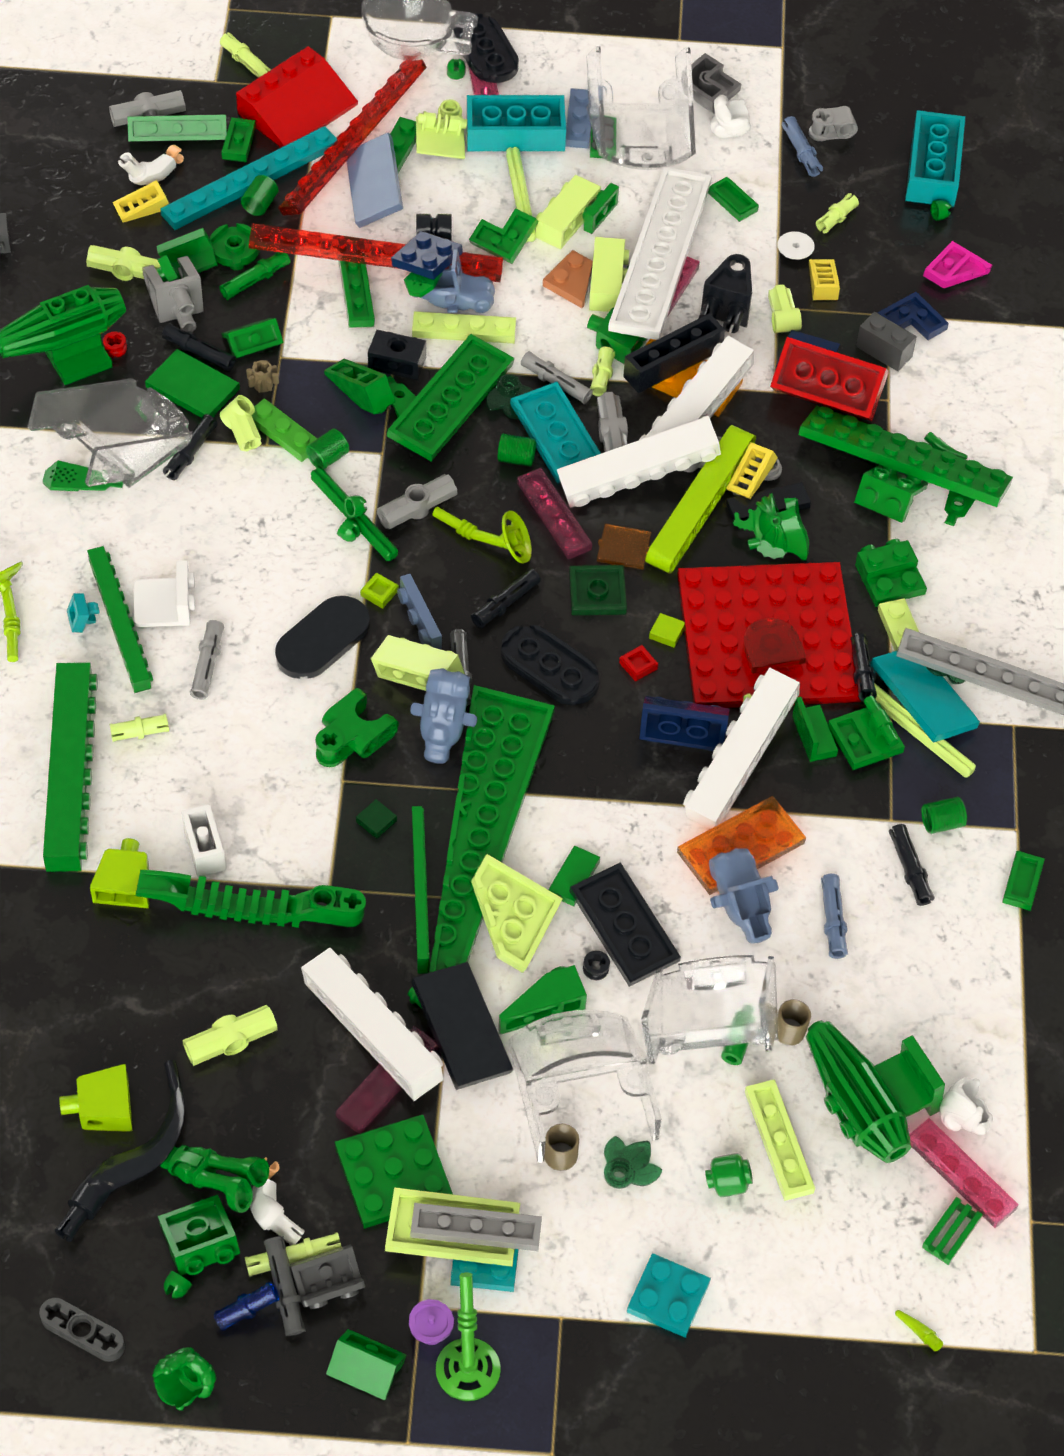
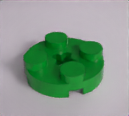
(233, 256)

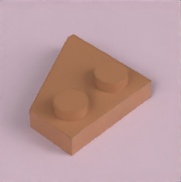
(570, 278)

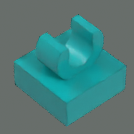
(81, 613)

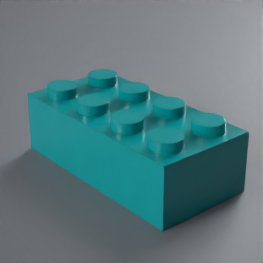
(516, 121)
(935, 157)

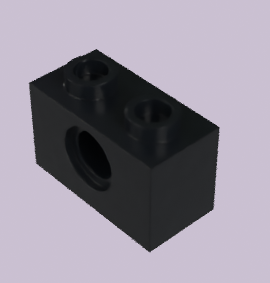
(397, 354)

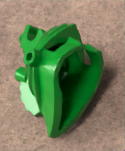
(775, 530)

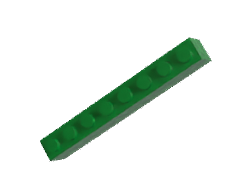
(69, 767)

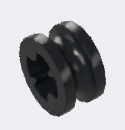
(595, 974)

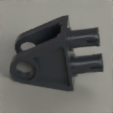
(729, 293)

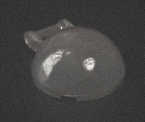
(416, 27)

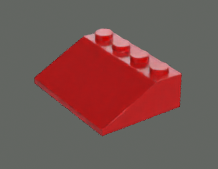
(295, 98)

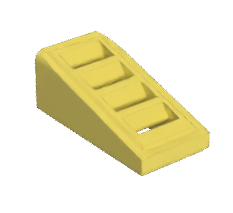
(150, 192)
(824, 279)
(753, 451)

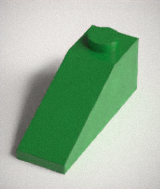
(362, 385)
(551, 994)

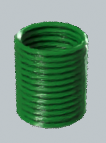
(259, 195)
(327, 449)
(516, 449)
(944, 815)

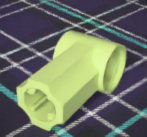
(784, 314)
(239, 419)

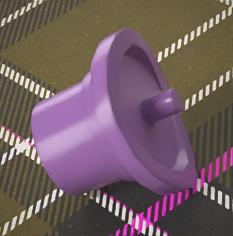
(431, 1321)

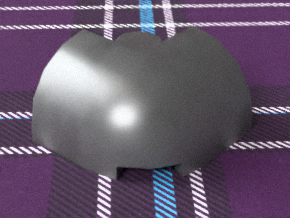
(711, 81)

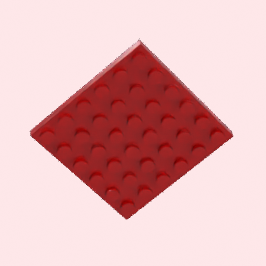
(727, 599)

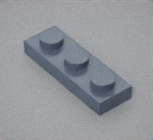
(578, 120)
(419, 612)

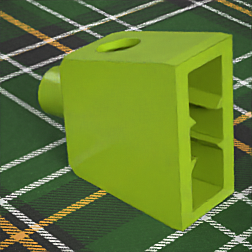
(118, 876)
(101, 1100)

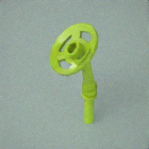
(513, 537)
(11, 621)

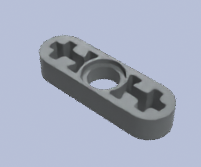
(106, 1332)

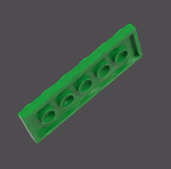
(450, 397)

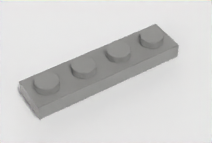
(476, 1227)

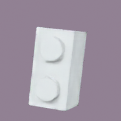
(203, 840)

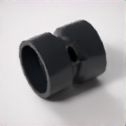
(438, 226)

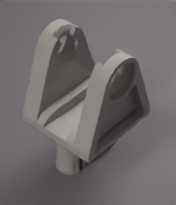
(176, 298)

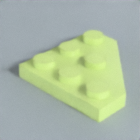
(513, 911)

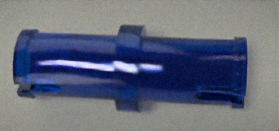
(246, 1306)

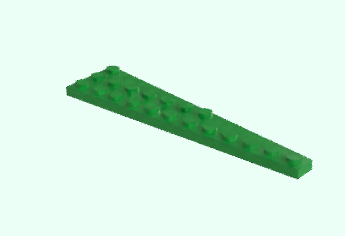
(490, 794)

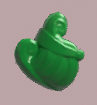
(183, 1378)

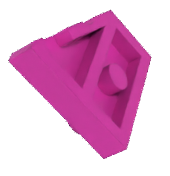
(956, 266)

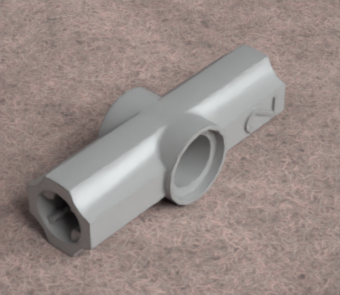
(147, 105)
(611, 423)
(417, 501)

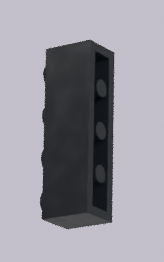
(673, 353)

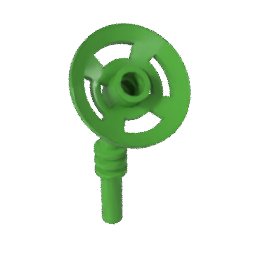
(468, 1358)

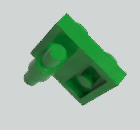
(866, 735)

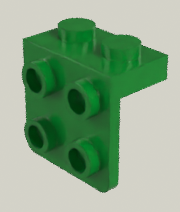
(888, 492)

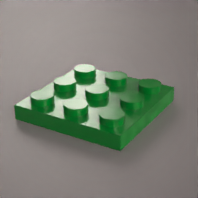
(389, 1159)

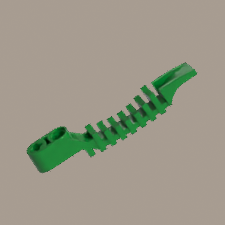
(290, 908)

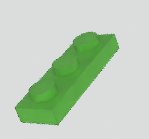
(282, 429)

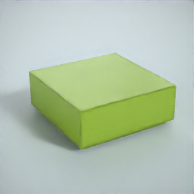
(379, 590)
(667, 630)

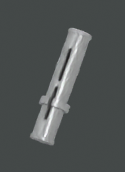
(548, 372)
(209, 650)

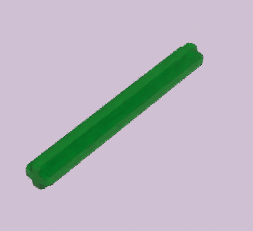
(367, 527)

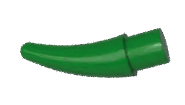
(939, 444)

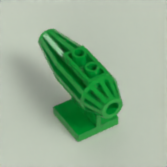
(67, 331)
(876, 1098)

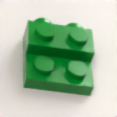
(890, 572)
(199, 1235)

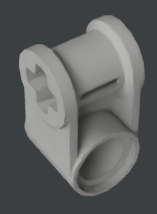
(835, 122)

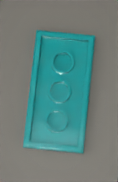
(555, 426)
(925, 697)

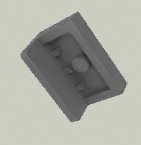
(327, 1277)

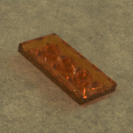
(761, 829)

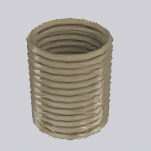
(796, 1011)
(561, 1134)

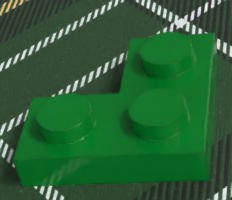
(506, 241)

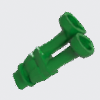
(199, 1167)

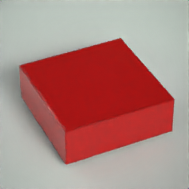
(638, 663)

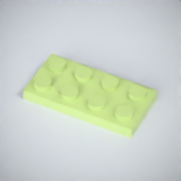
(400, 1223)

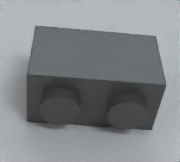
(886, 341)

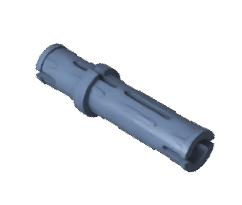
(805, 153)
(835, 926)

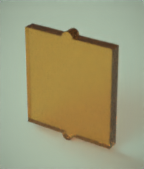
(623, 546)

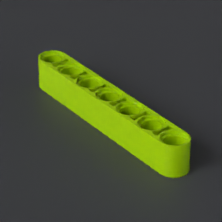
(698, 501)

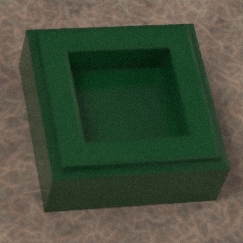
(376, 818)

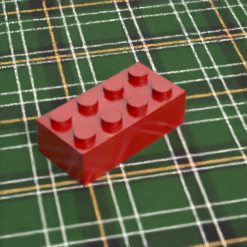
(829, 379)

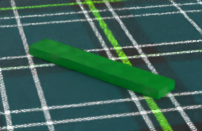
(420, 886)

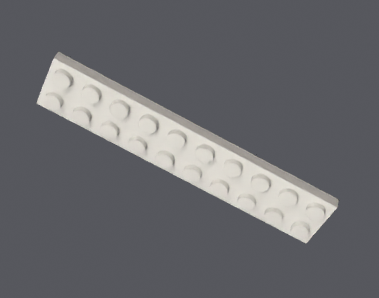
(660, 254)

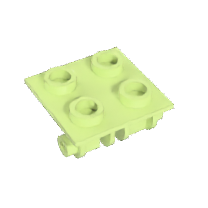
(440, 136)

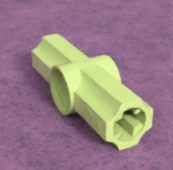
(123, 263)
(230, 1035)

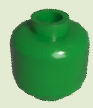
(729, 1175)

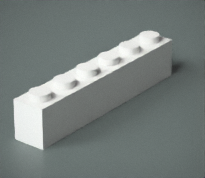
(709, 386)
(639, 462)
(742, 748)
(372, 1023)

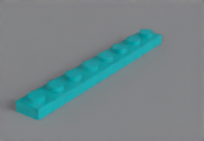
(236, 183)

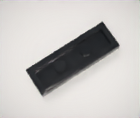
(742, 504)

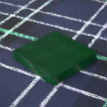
(597, 590)

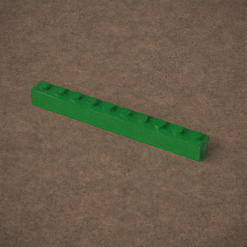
(119, 620)

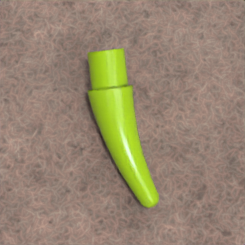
(926, 1334)

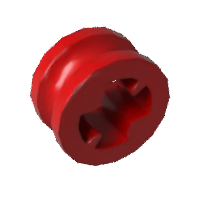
(112, 339)

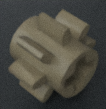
(262, 376)

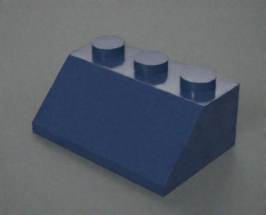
(683, 723)

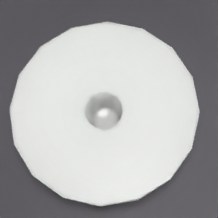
(795, 245)

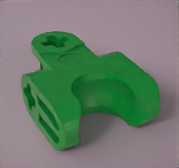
(349, 733)

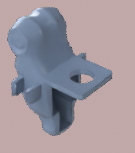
(461, 291)
(443, 713)
(743, 892)

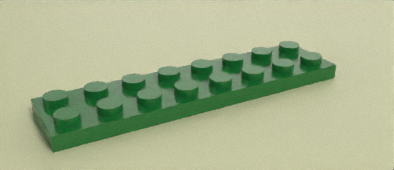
(906, 455)

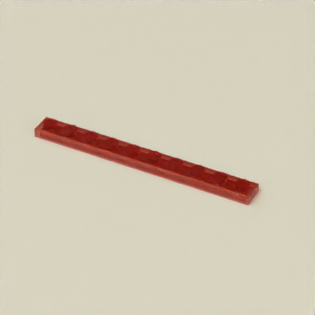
(352, 137)
(355, 249)

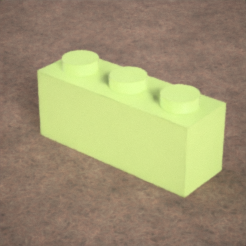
(566, 211)
(607, 272)
(411, 662)

